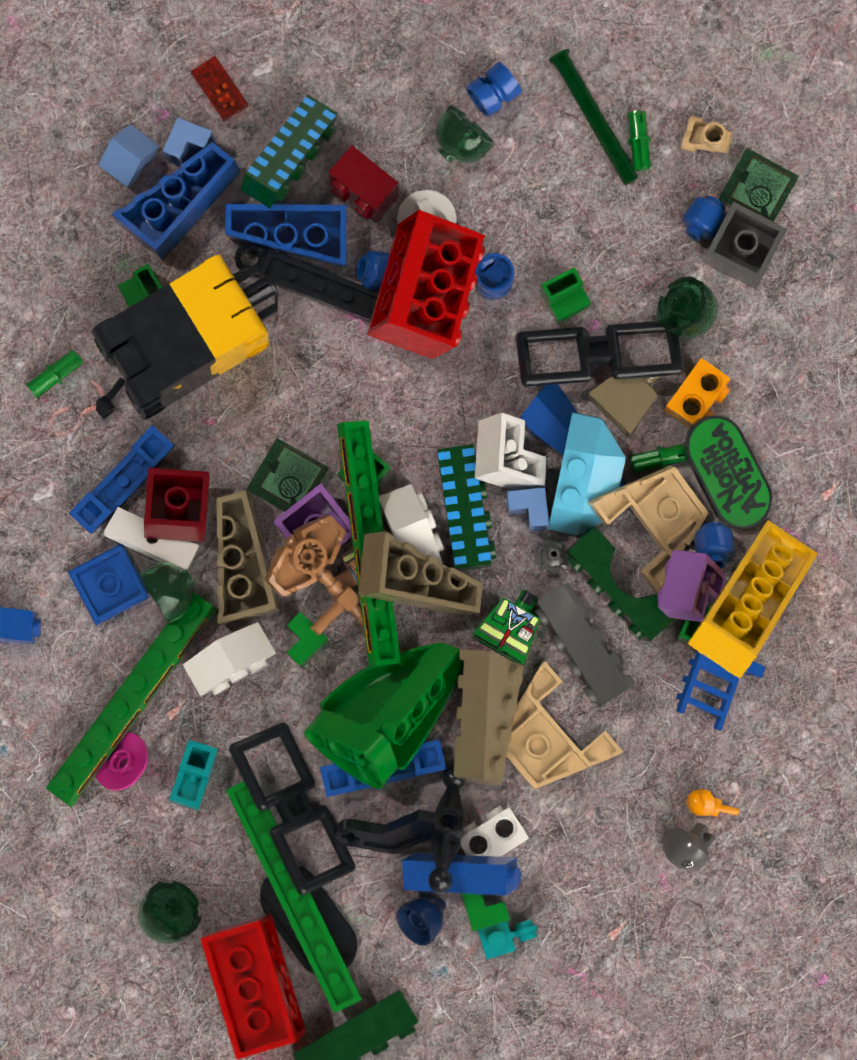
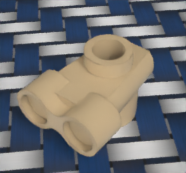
(700, 136)

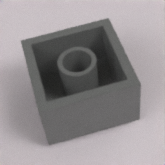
(744, 245)

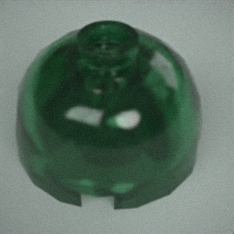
(460, 137)
(688, 306)
(169, 589)
(168, 912)

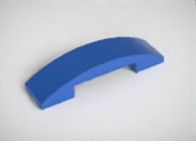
(122, 481)
(426, 761)

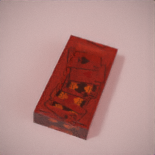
(219, 88)

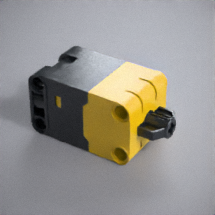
(187, 333)

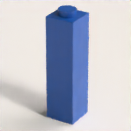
(469, 874)

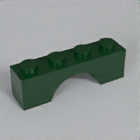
(593, 557)

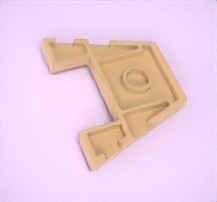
(664, 508)
(541, 747)

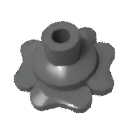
(551, 557)

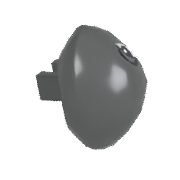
(687, 849)

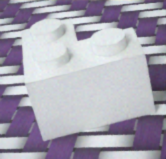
(502, 455)
(409, 522)
(229, 659)

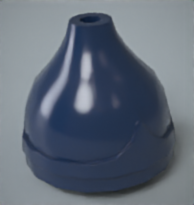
(421, 919)

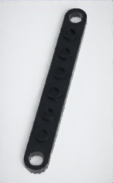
(311, 282)

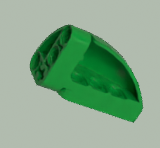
(385, 713)

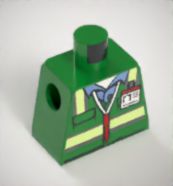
(510, 627)

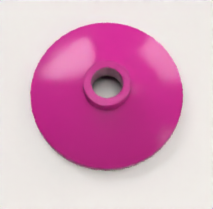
(124, 764)

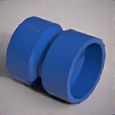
(493, 89)
(494, 276)

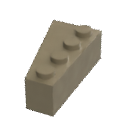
(242, 561)
(408, 577)
(486, 715)

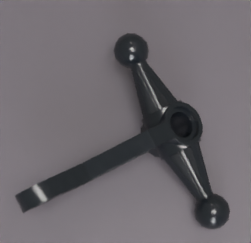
(416, 829)

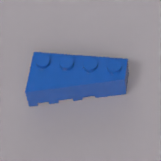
(178, 200)
(300, 230)

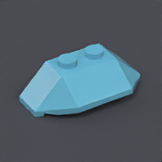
(588, 469)

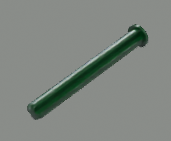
(594, 116)

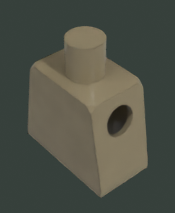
(624, 401)

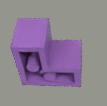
(689, 584)

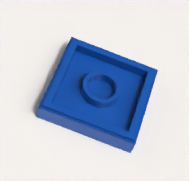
(108, 584)

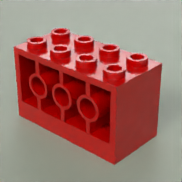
(427, 285)
(253, 986)

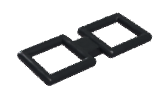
(596, 352)
(292, 807)

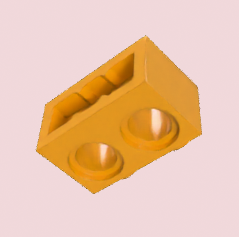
(693, 392)

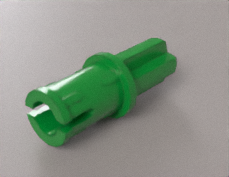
(639, 140)
(54, 373)
(658, 458)

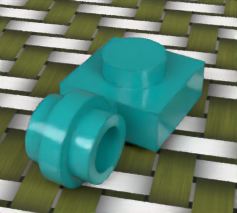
(498, 939)

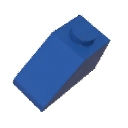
(19, 626)

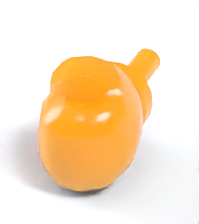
(702, 803)

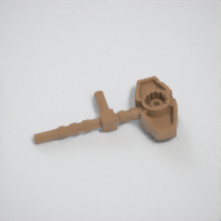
(304, 562)

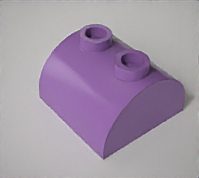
(310, 508)

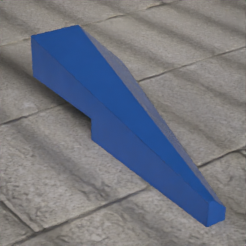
(550, 418)

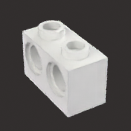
(495, 844)

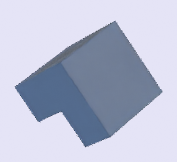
(186, 139)
(128, 155)
(530, 502)

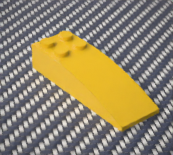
(753, 599)

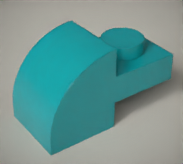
(193, 775)

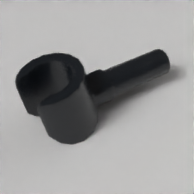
(104, 405)

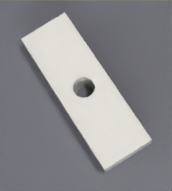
(129, 531)

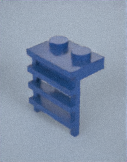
(705, 664)

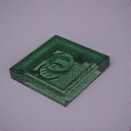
(758, 185)
(286, 476)

